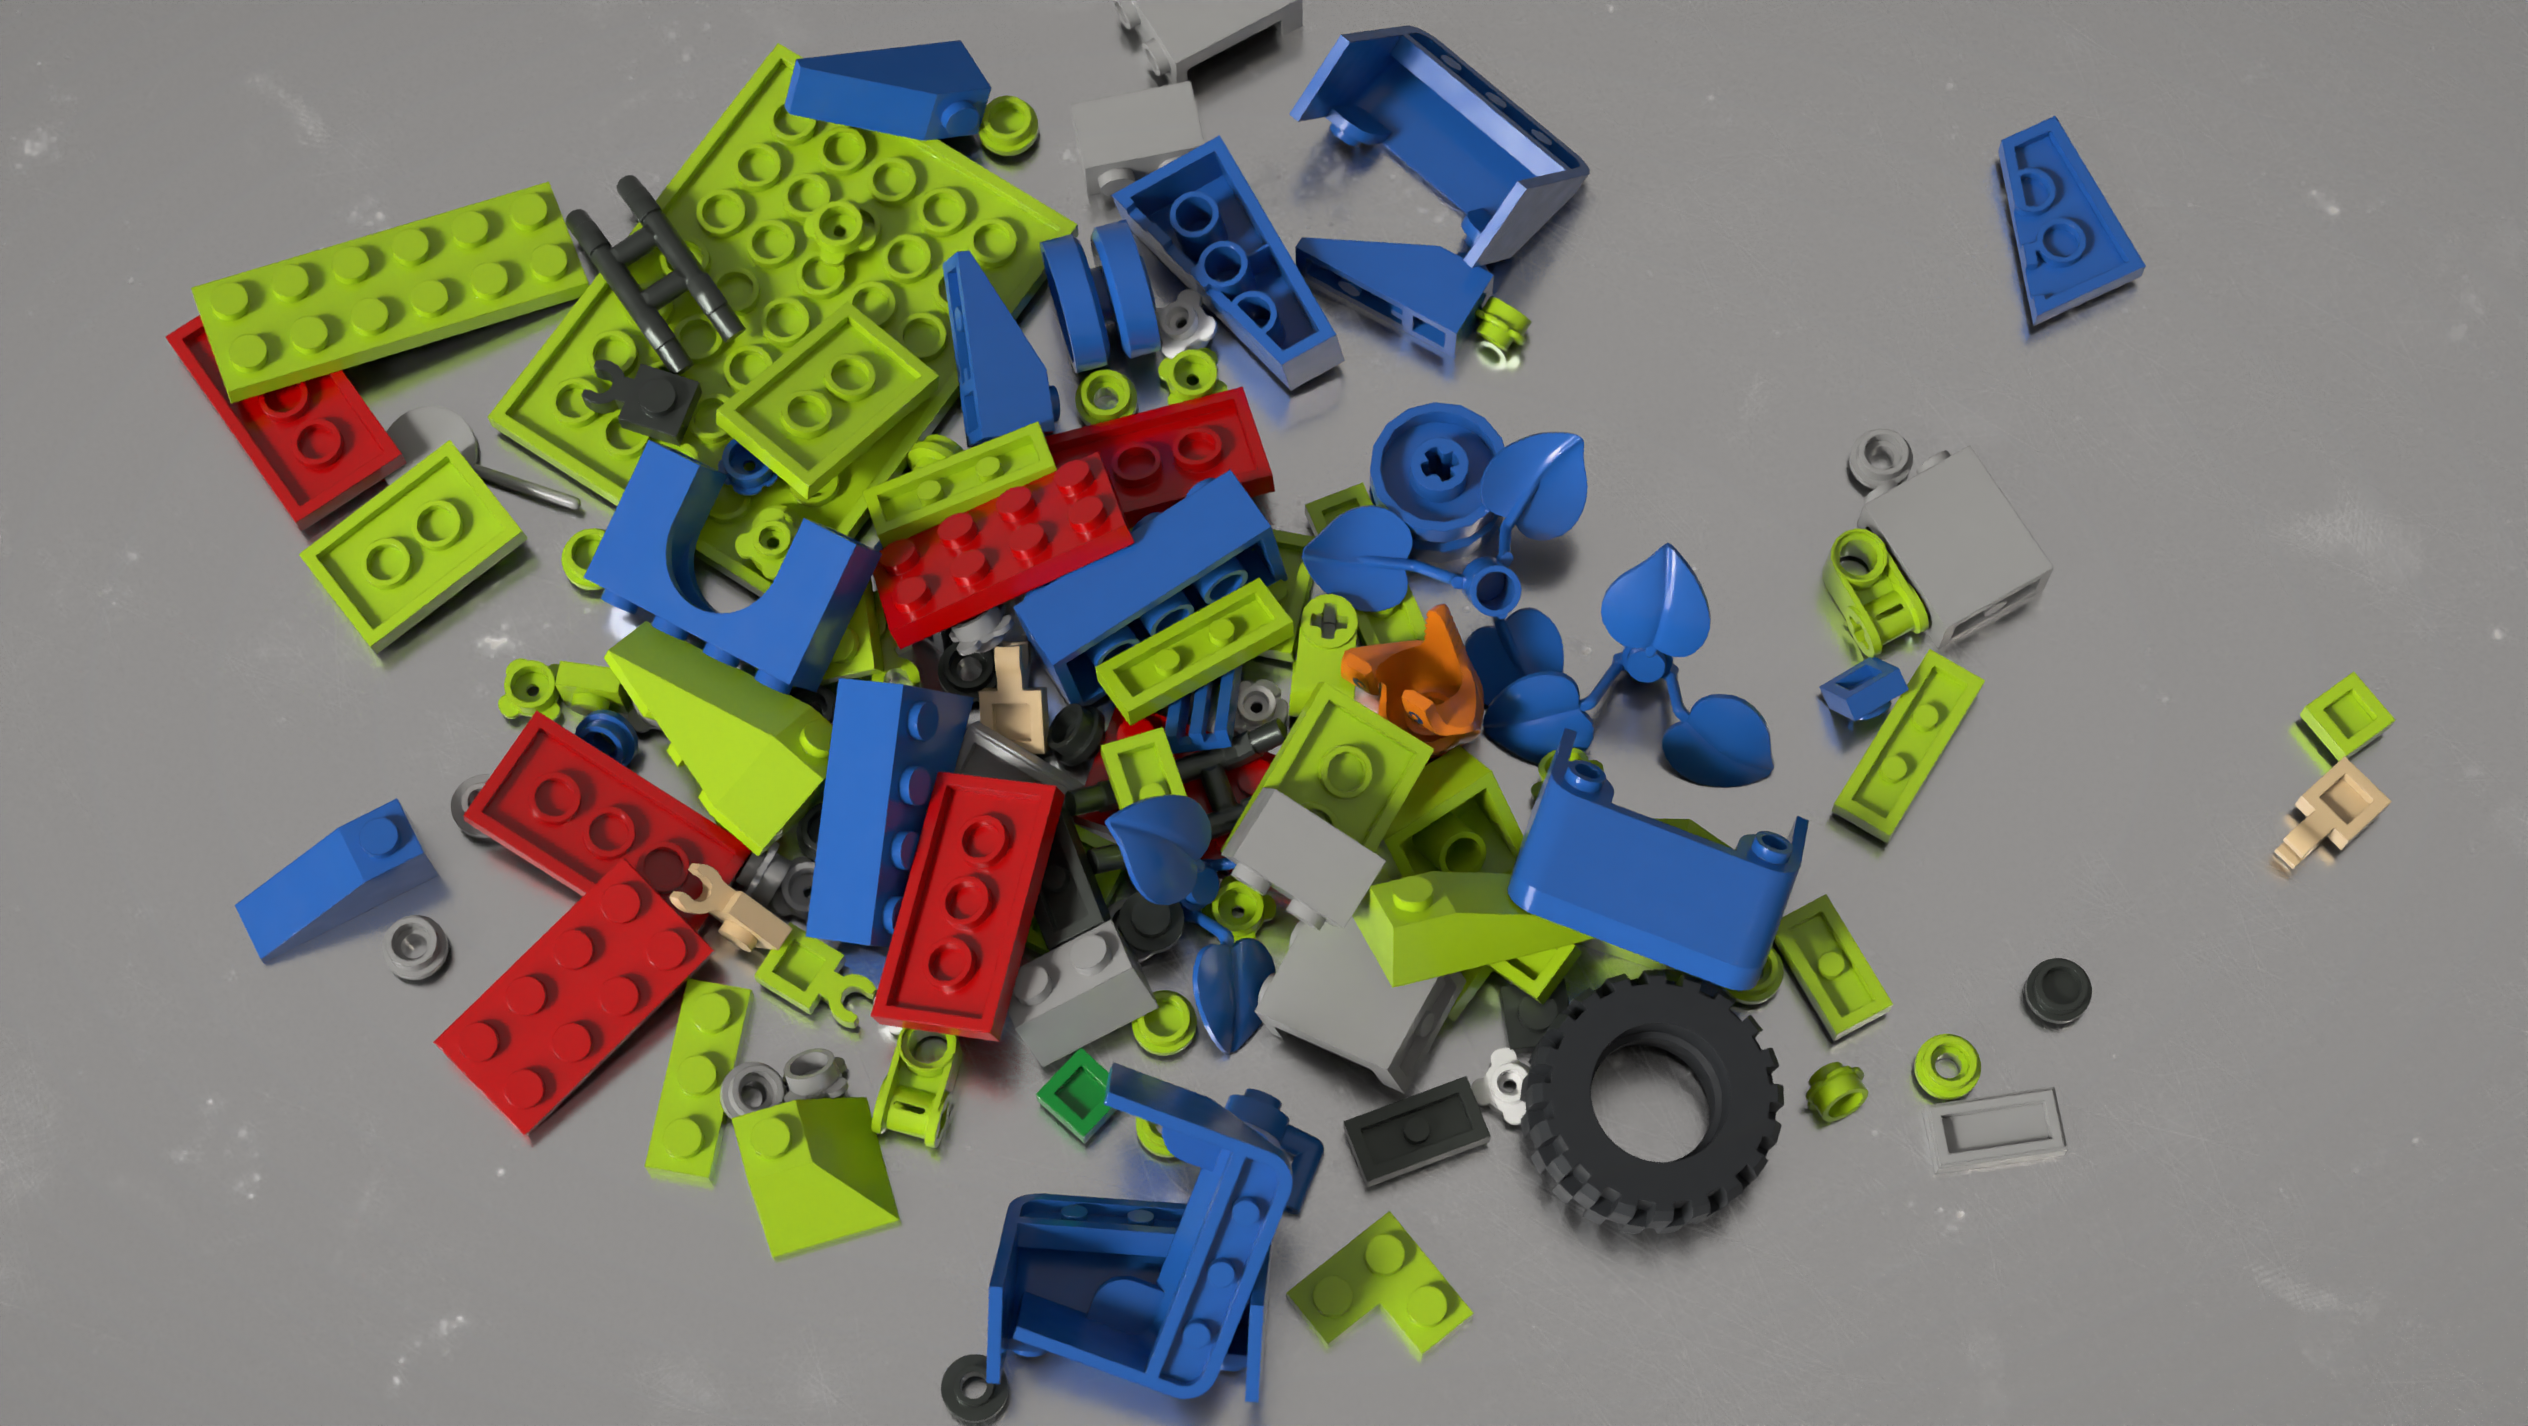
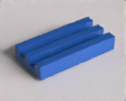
(1224, 723)

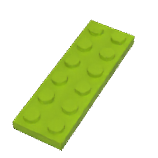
(389, 291)

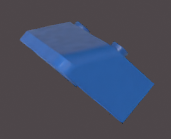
(1450, 129)
(1651, 882)
(1074, 1244)
(1182, 1326)

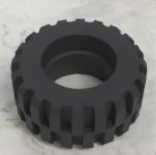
(1711, 1043)

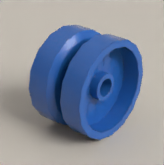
(1110, 293)
(1430, 476)

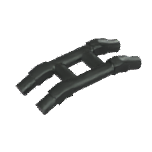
(644, 304)
(1206, 765)

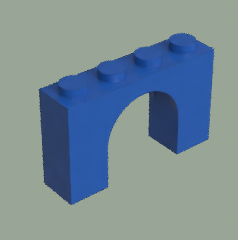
(650, 565)

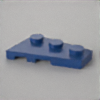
(2062, 223)

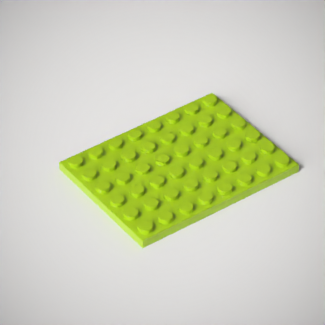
(743, 218)

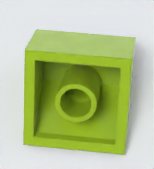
(1452, 822)

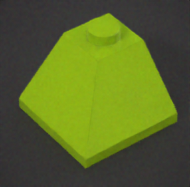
(815, 1172)

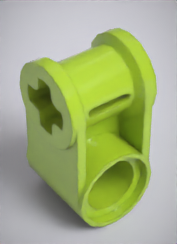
(1874, 604)
(1320, 657)
(917, 1094)

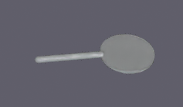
(429, 427)

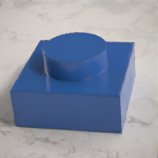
(1864, 689)

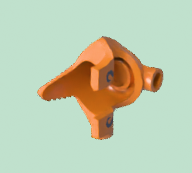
(1425, 683)

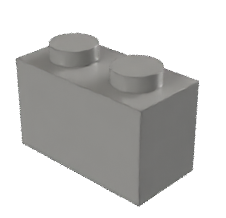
(1134, 134)
(1302, 859)
(1079, 993)

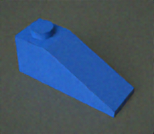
(894, 91)
(1407, 285)
(997, 368)
(337, 880)

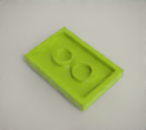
(827, 400)
(413, 546)
(1345, 766)

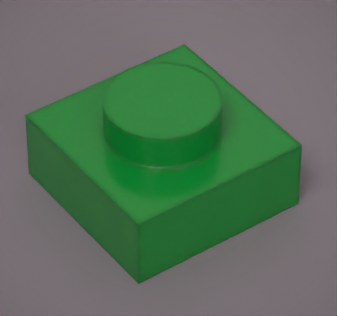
(1078, 1095)

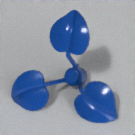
(1532, 484)
(1656, 616)
(1162, 854)

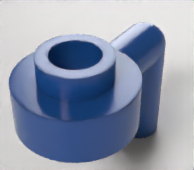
(1263, 1115)

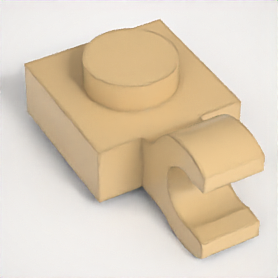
(1014, 707)
(2335, 808)
(742, 918)

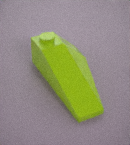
(743, 742)
(1450, 925)

